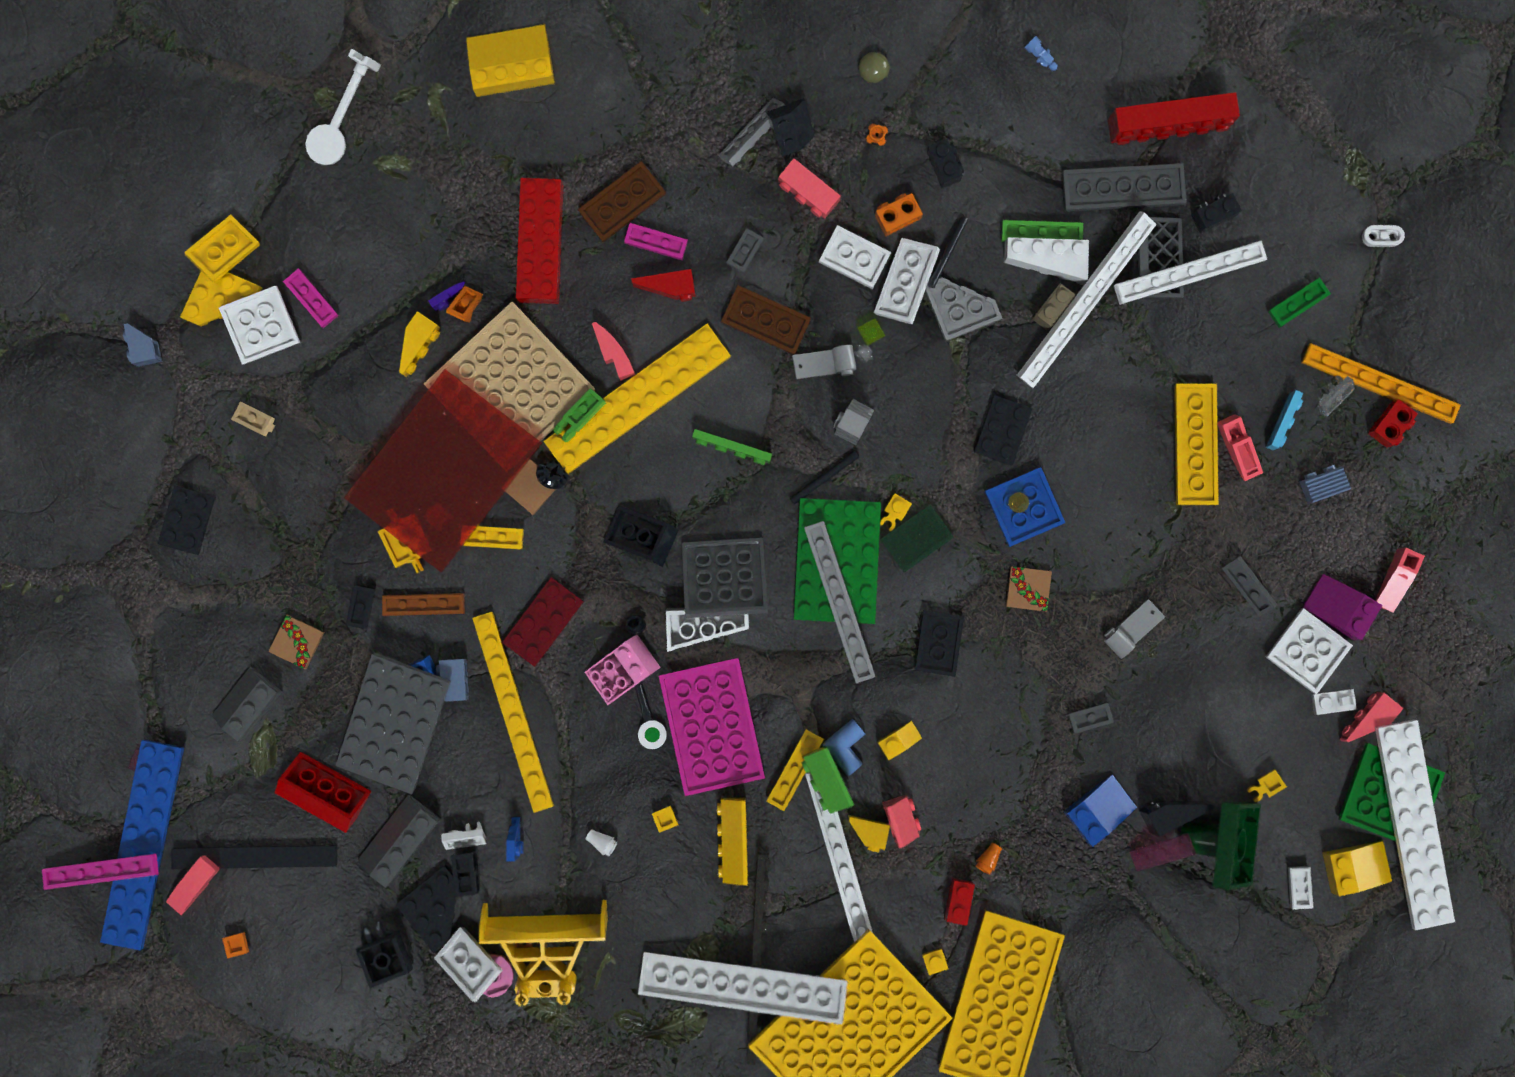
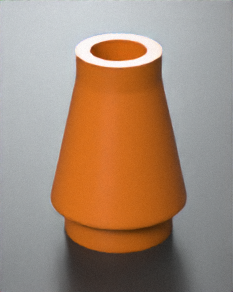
(988, 860)

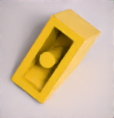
(899, 740)
(871, 832)

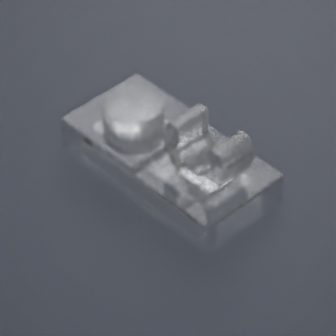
(1336, 396)

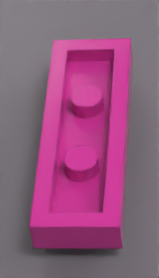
(656, 241)
(310, 298)

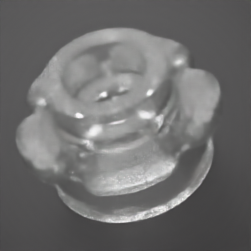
(863, 353)

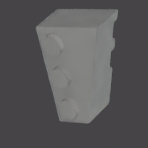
(853, 422)

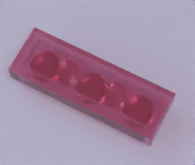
(1162, 852)

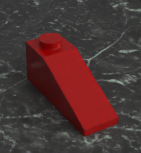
(671, 285)

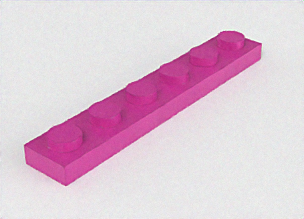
(100, 871)

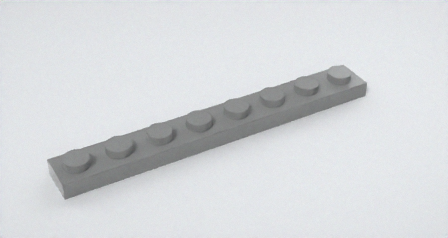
(839, 602)

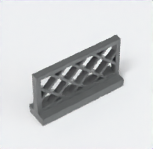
(1141, 259)

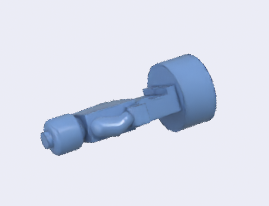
(1043, 55)

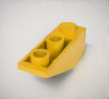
(417, 338)

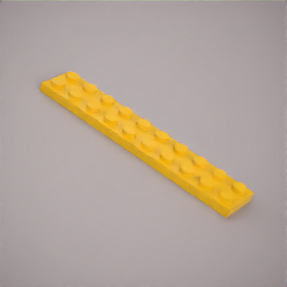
(641, 397)

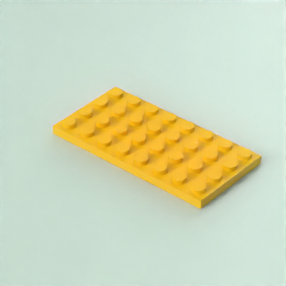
(1001, 999)

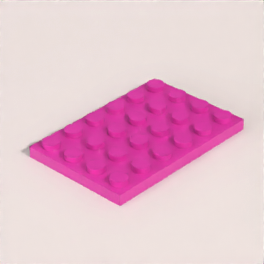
(711, 727)

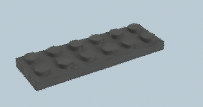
(1124, 187)

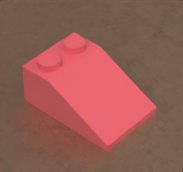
(901, 820)

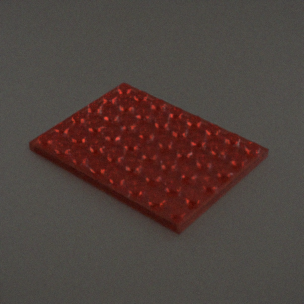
(443, 470)

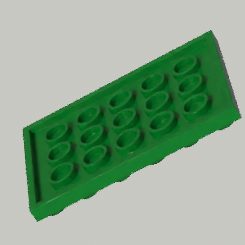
(855, 542)

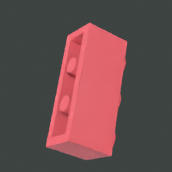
(808, 189)

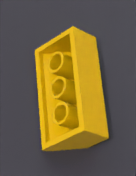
(734, 841)

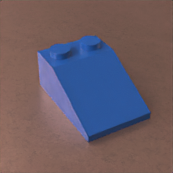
(1100, 810)

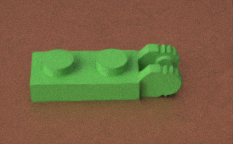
(579, 414)

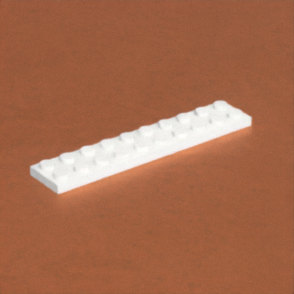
(1414, 824)
(743, 987)

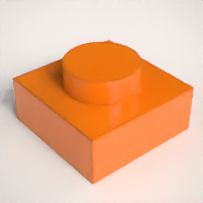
(235, 945)

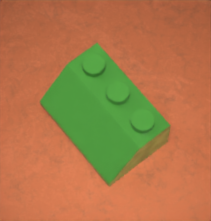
(827, 780)

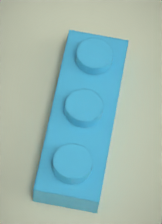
(1285, 420)

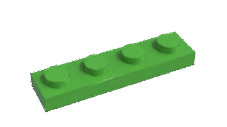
(1041, 229)
(722, 445)

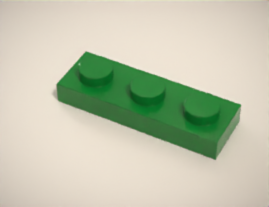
(1299, 302)

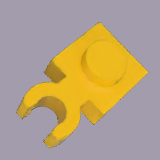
(896, 509)
(1269, 783)

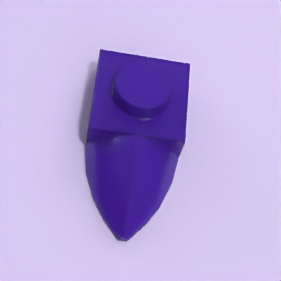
(443, 299)

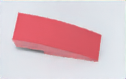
(613, 352)
(1240, 447)
(192, 884)

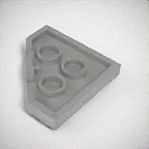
(960, 309)

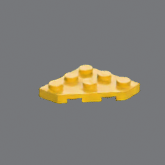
(208, 296)

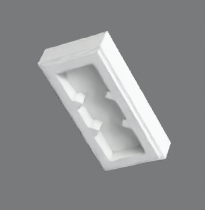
(1300, 887)

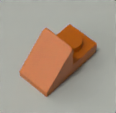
(464, 304)

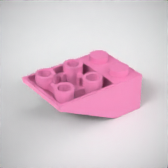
(622, 669)

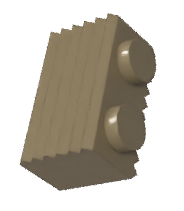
(1054, 307)

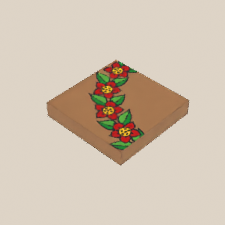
(1028, 589)
(296, 642)

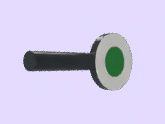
(651, 733)

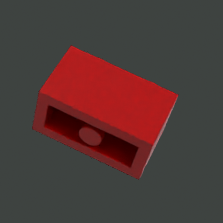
(959, 901)

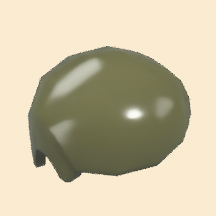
(874, 67)

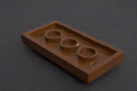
(622, 201)
(766, 320)

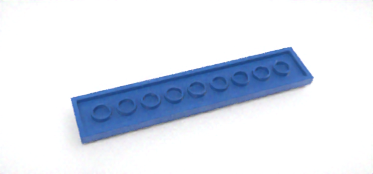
(142, 835)

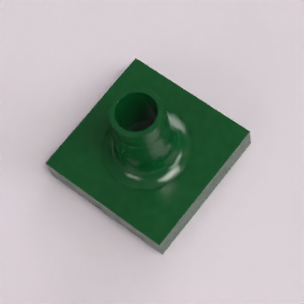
(1231, 843)

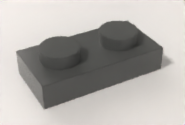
(745, 251)
(1090, 718)

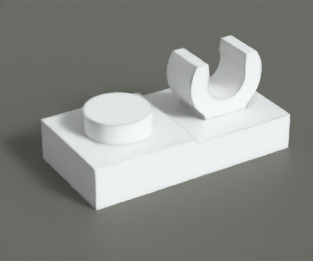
(1333, 701)
(459, 839)

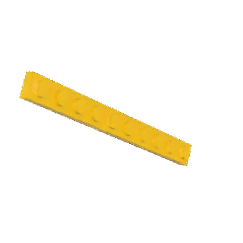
(513, 712)

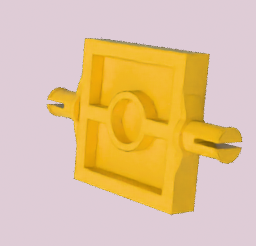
(399, 552)

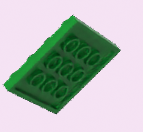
(1367, 797)

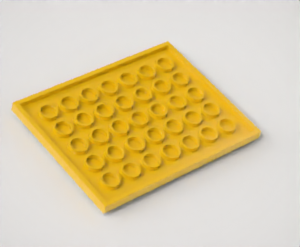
(882, 1026)

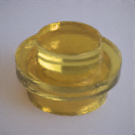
(1018, 502)

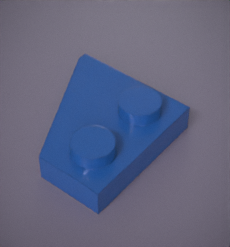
(514, 846)

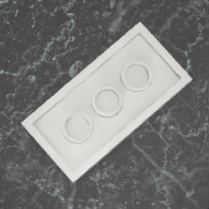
(907, 280)

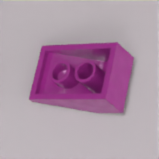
(1342, 607)

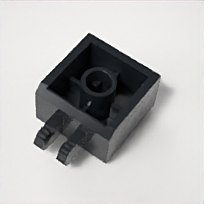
(387, 945)

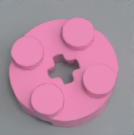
(503, 980)

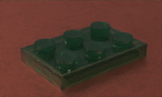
(917, 538)

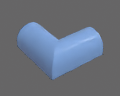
(840, 744)

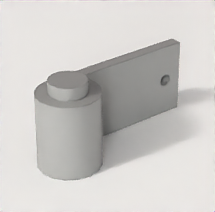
(823, 363)
(1133, 628)

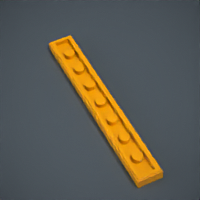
(1381, 383)

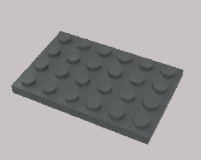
(393, 723)

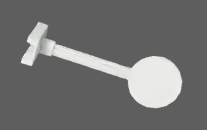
(325, 142)

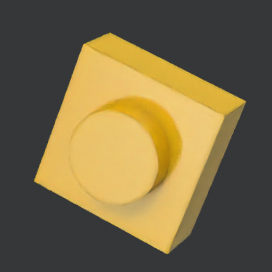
(665, 819)
(935, 961)

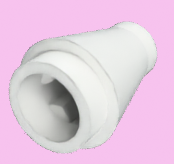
(603, 843)

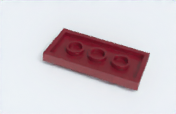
(543, 622)

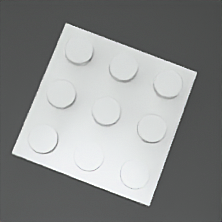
(259, 325)
(1309, 651)

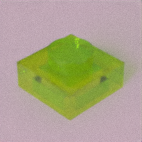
(871, 332)

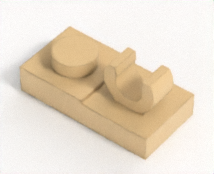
(253, 419)

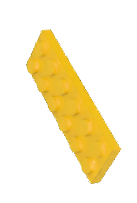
(1196, 444)

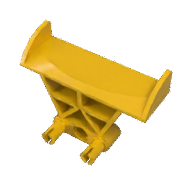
(543, 930)

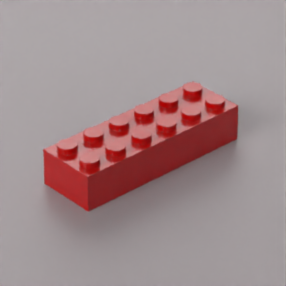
(1173, 118)
(539, 240)

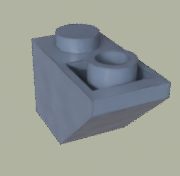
(142, 348)

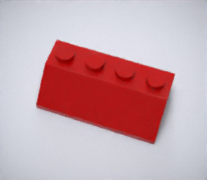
(322, 792)

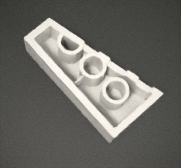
(1050, 256)
(688, 631)

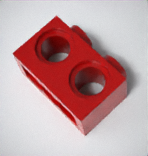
(1389, 420)

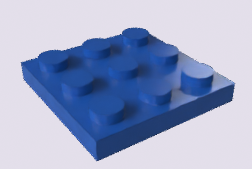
(1037, 518)

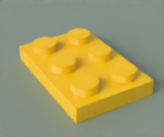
(222, 248)

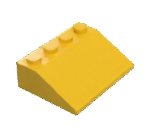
(510, 60)

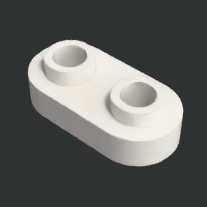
(1381, 235)

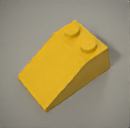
(1357, 868)

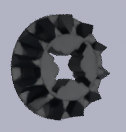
(555, 482)

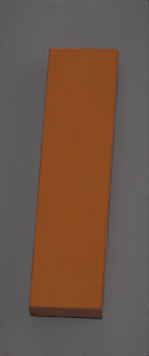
(423, 604)

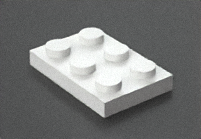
(854, 257)
(468, 964)

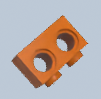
(901, 218)

